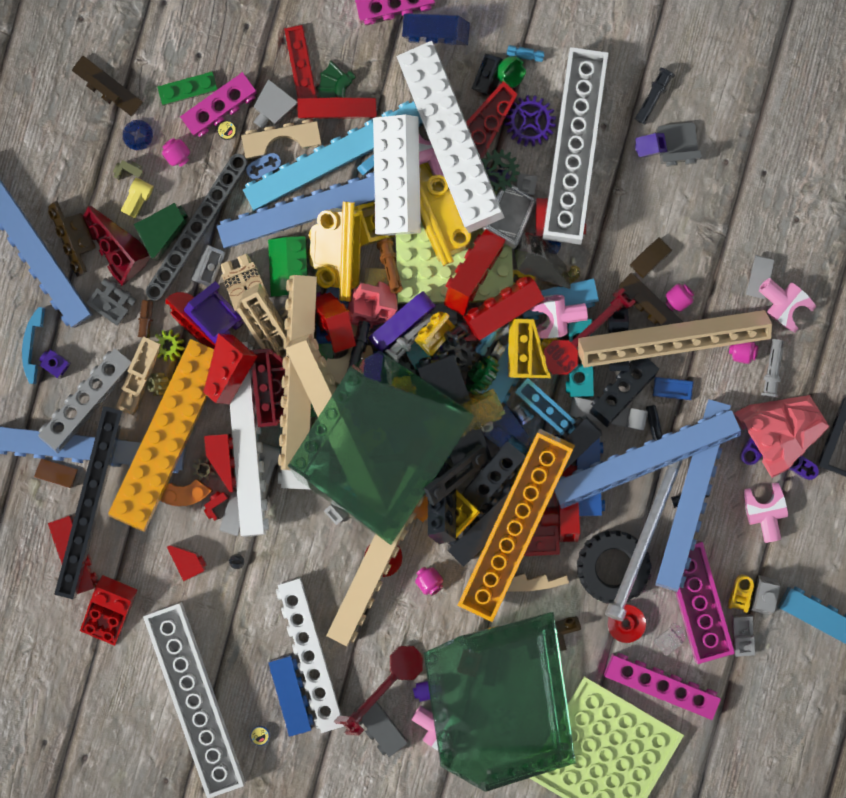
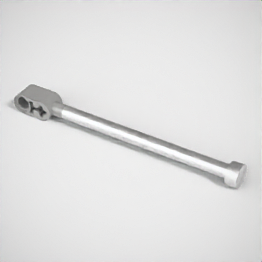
(617, 610)

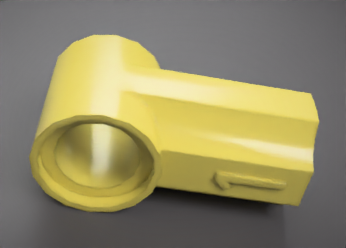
(138, 194)

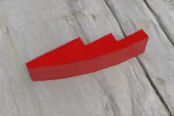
(337, 108)

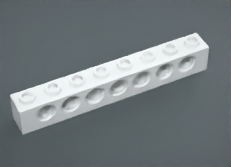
(295, 587)

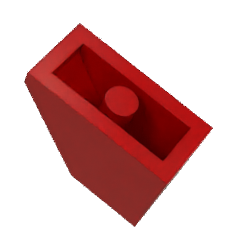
(187, 561)

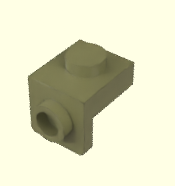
(133, 168)

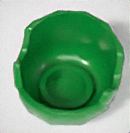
(511, 71)

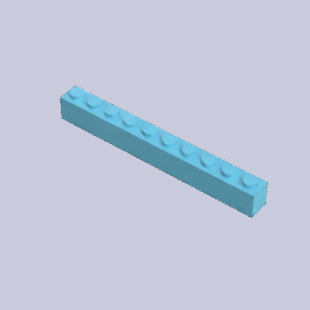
(320, 163)

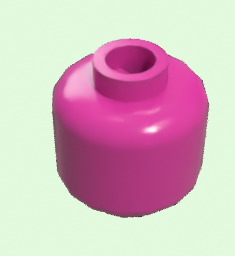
(175, 152)
(679, 297)
(744, 352)
(429, 581)

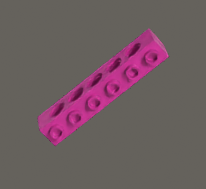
(706, 708)

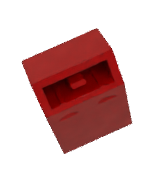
(220, 455)
(108, 610)

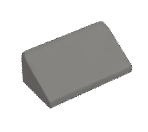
(208, 265)

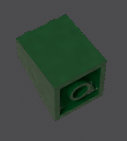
(161, 229)

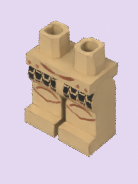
(242, 277)

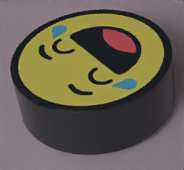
(227, 130)

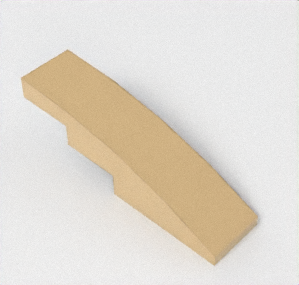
(139, 372)
(540, 582)

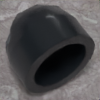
(236, 557)

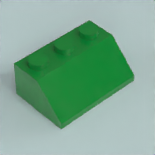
(286, 259)

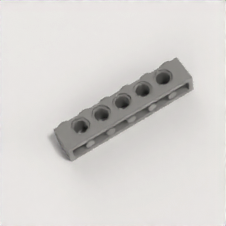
(84, 411)

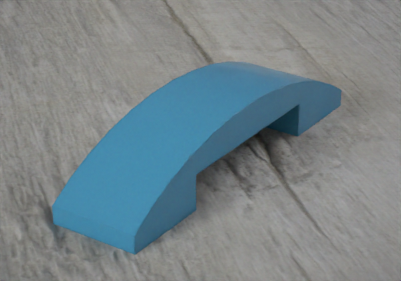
(36, 320)

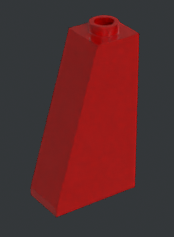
(569, 517)

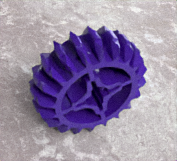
(536, 128)

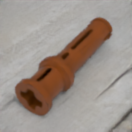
(388, 258)

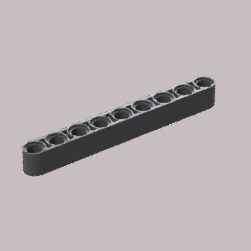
(198, 217)

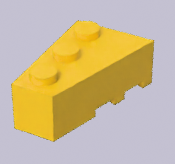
(525, 351)

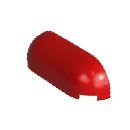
(177, 303)

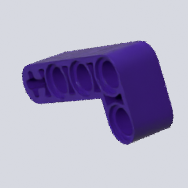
(402, 322)
(751, 446)

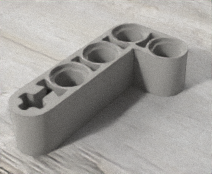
(628, 417)

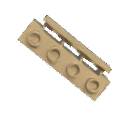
(263, 319)

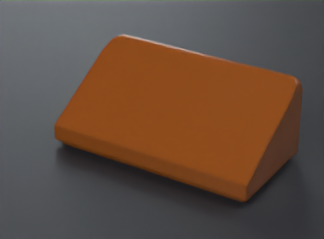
(56, 473)

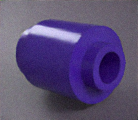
(422, 691)

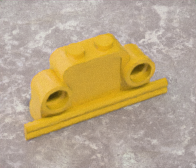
(442, 220)
(337, 248)

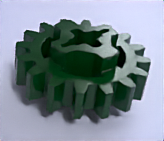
(496, 160)
(482, 375)

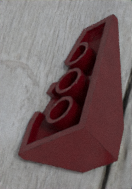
(121, 249)

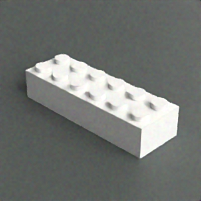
(396, 175)

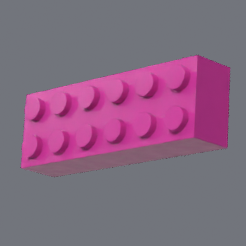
(702, 610)

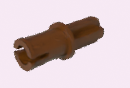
(145, 319)

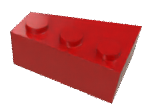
(336, 320)
(227, 368)

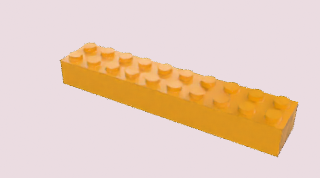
(164, 439)
(516, 525)

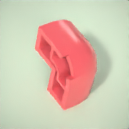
(372, 304)

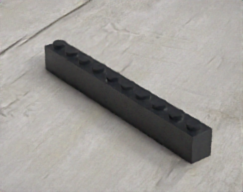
(89, 502)
(476, 534)

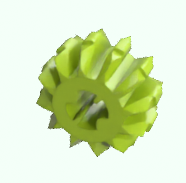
(174, 349)

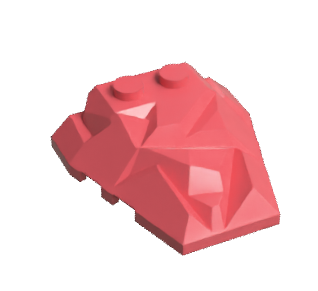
(782, 429)

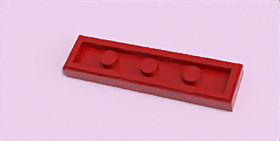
(300, 62)

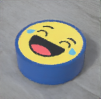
(260, 735)

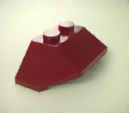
(268, 389)

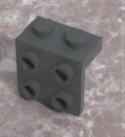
(680, 144)

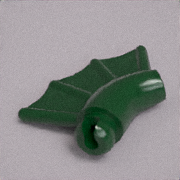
(334, 81)

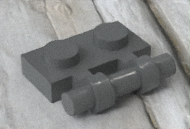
(109, 307)

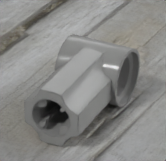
(270, 458)

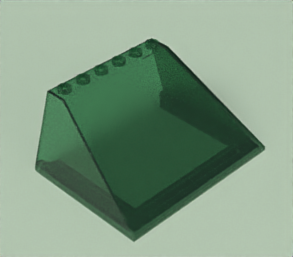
(379, 444)
(501, 703)

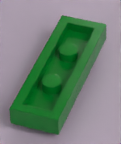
(187, 88)

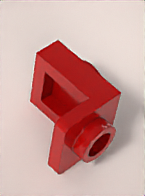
(216, 499)

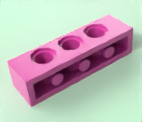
(387, 13)
(239, 83)

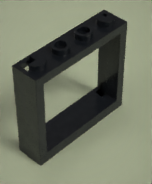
(832, 439)

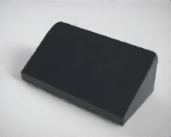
(487, 76)

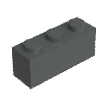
(383, 730)

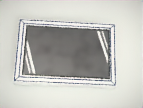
(516, 209)

